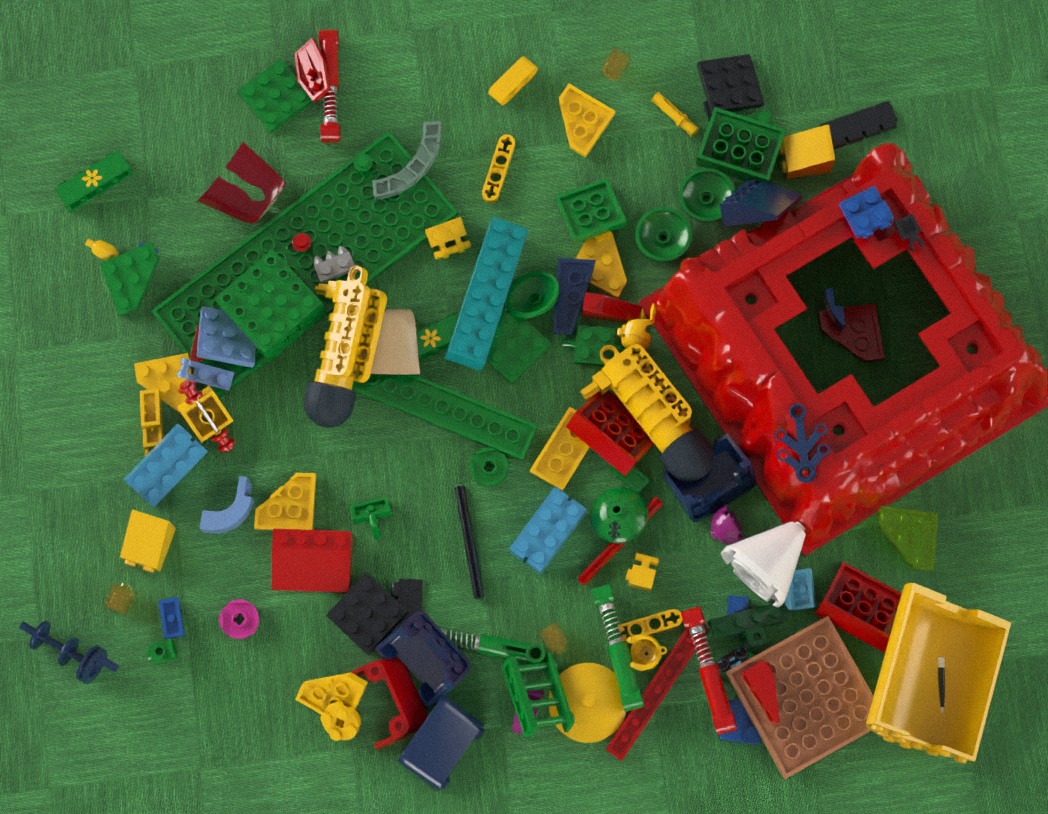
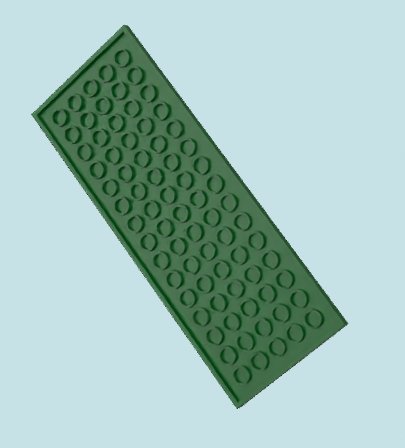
(333, 215)

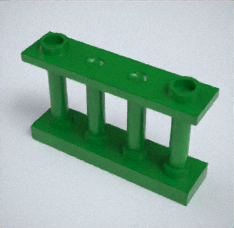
(522, 703)

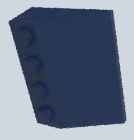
(757, 203)

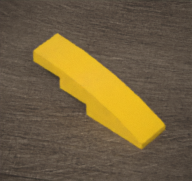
(151, 418)

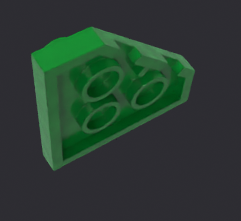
(130, 276)

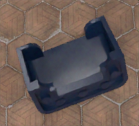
(726, 481)
(427, 655)
(441, 743)

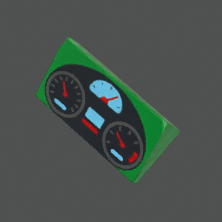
(732, 660)

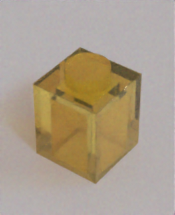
(616, 64)
(120, 598)
(554, 638)

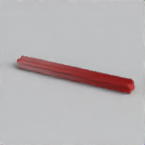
(612, 549)

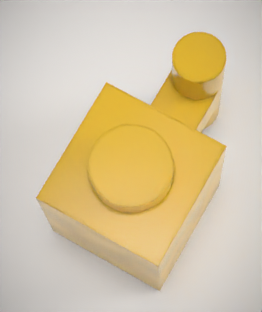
(642, 576)

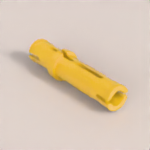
(681, 119)

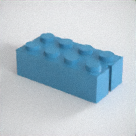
(165, 465)
(548, 530)

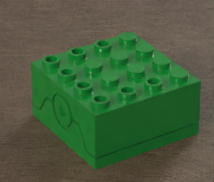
(270, 305)

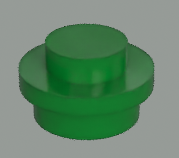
(362, 163)

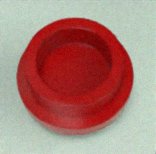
(301, 242)

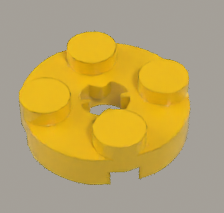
(336, 729)

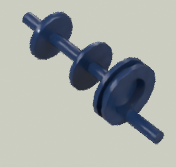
(90, 664)

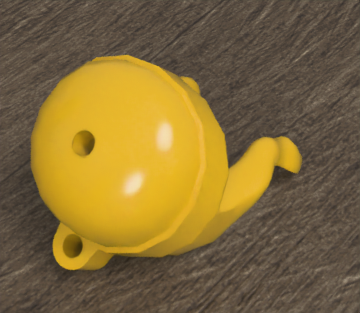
(635, 330)
(643, 644)

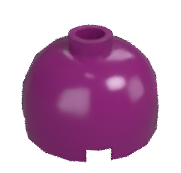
(726, 527)

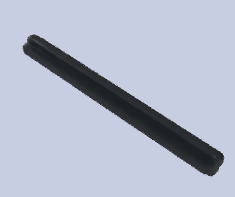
(469, 542)

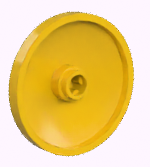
(593, 700)

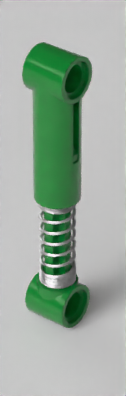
(497, 646)
(618, 650)

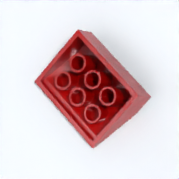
(611, 431)
(311, 560)
(861, 606)

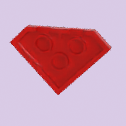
(860, 334)

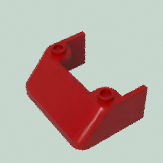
(404, 694)

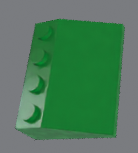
(740, 146)

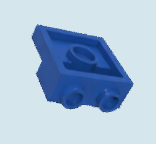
(866, 213)
(745, 730)

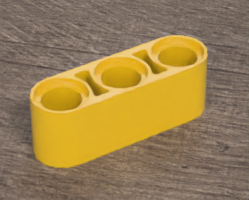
(513, 80)

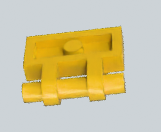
(446, 232)

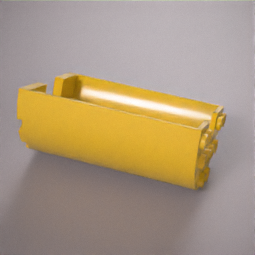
(907, 688)

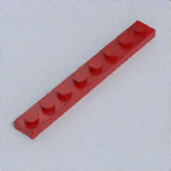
(653, 696)

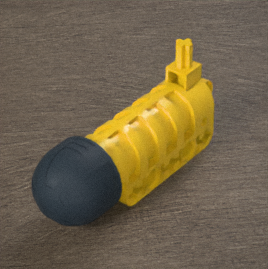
(329, 399)
(683, 449)

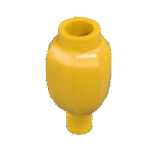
(102, 249)

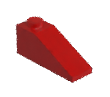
(609, 308)
(763, 686)

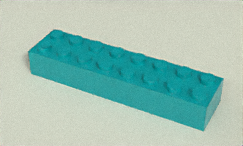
(486, 294)

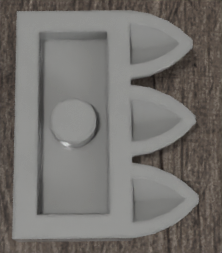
(334, 265)

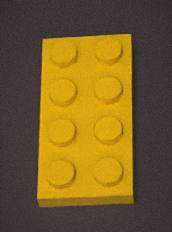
(560, 455)

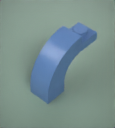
(232, 517)

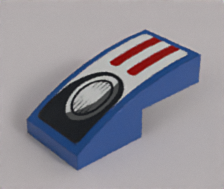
(835, 312)

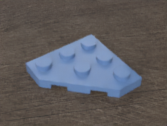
(223, 340)

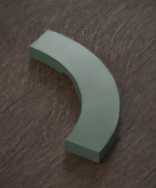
(415, 168)

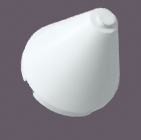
(767, 560)

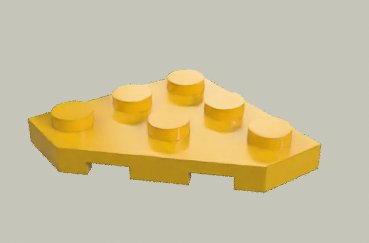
(583, 119)
(608, 270)
(162, 375)
(289, 505)
(339, 688)

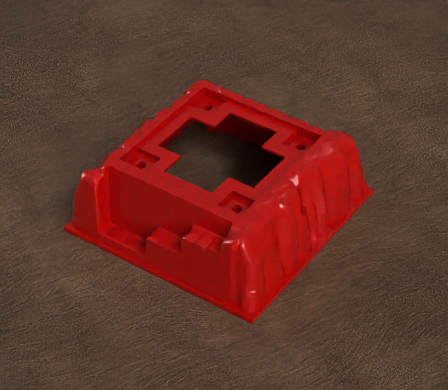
(753, 379)

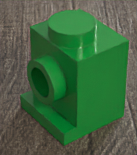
(169, 652)

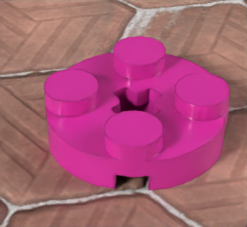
(231, 612)

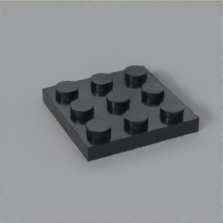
(730, 83)
(367, 613)

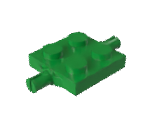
(590, 342)

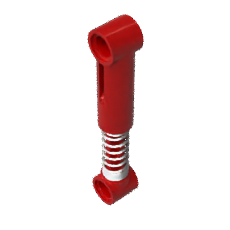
(329, 47)
(709, 673)

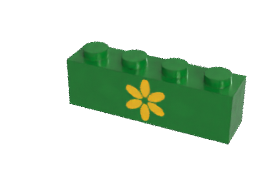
(93, 181)
(436, 336)

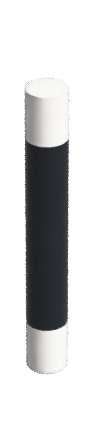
(941, 681)

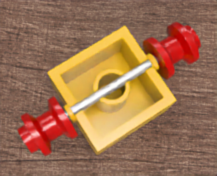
(206, 415)

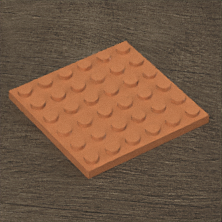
(818, 697)

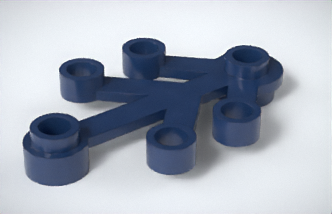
(802, 446)

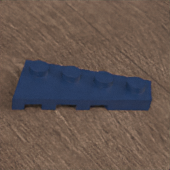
(573, 280)

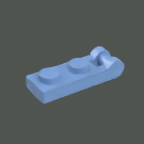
(206, 374)

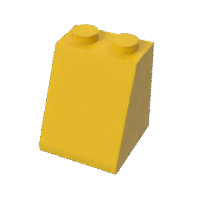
(807, 153)
(147, 541)

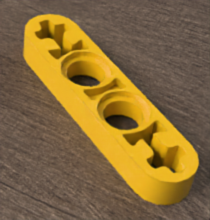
(500, 169)
(644, 623)

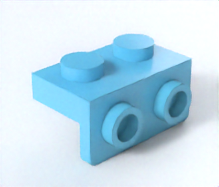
(801, 591)

